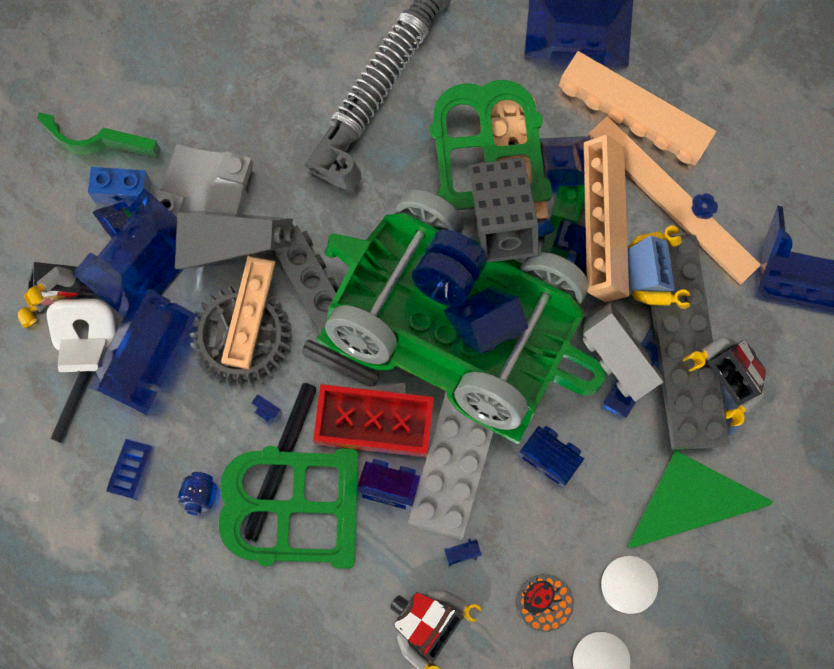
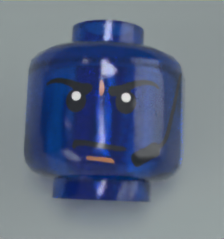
(197, 493)

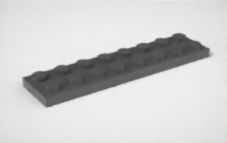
(690, 397)

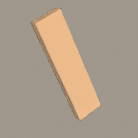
(248, 312)

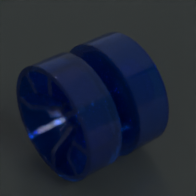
(449, 268)

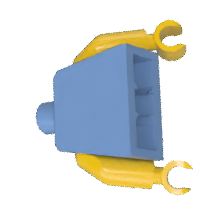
(651, 269)

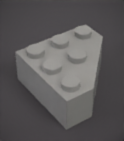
(619, 352)

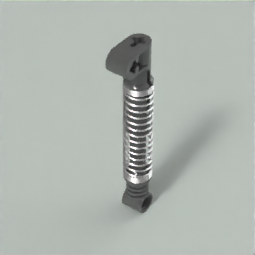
(348, 123)

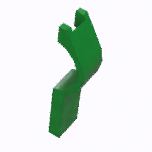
(105, 138)
(568, 207)

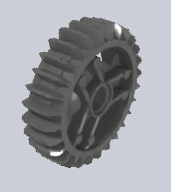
(269, 341)

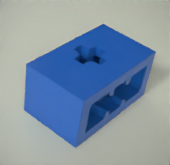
(117, 184)

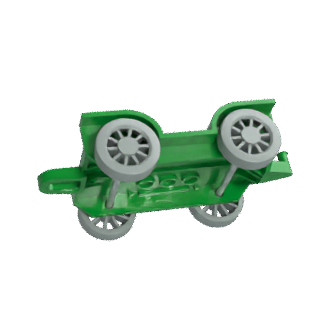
(390, 323)

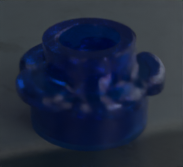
(699, 211)

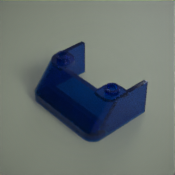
(794, 275)

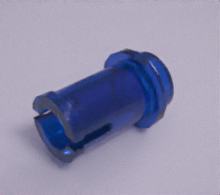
(463, 552)

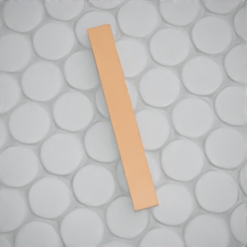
(678, 205)

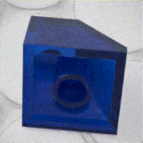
(564, 160)

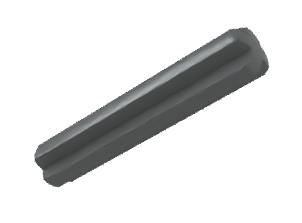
(340, 363)

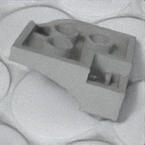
(205, 181)

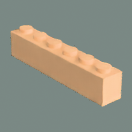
(636, 108)
(606, 219)

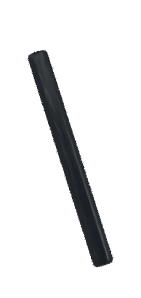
(276, 472)

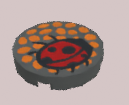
(545, 602)

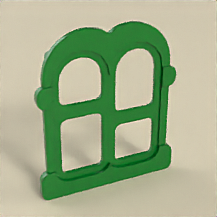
(483, 101)
(240, 504)

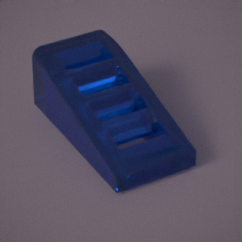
(117, 476)

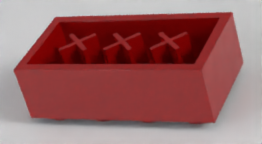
(373, 420)

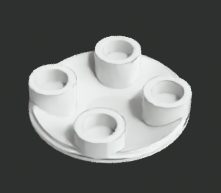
(629, 584)
(601, 651)

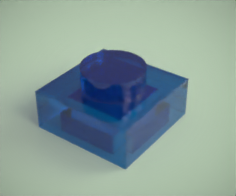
(265, 409)

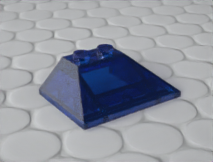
(580, 26)
(135, 257)

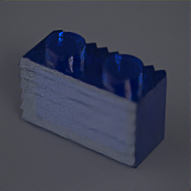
(551, 456)

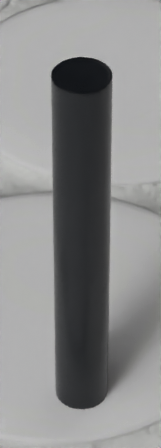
(70, 406)

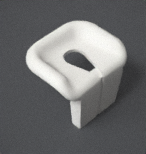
(75, 352)

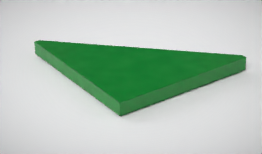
(690, 498)

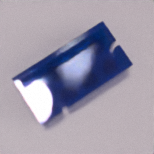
(142, 350)

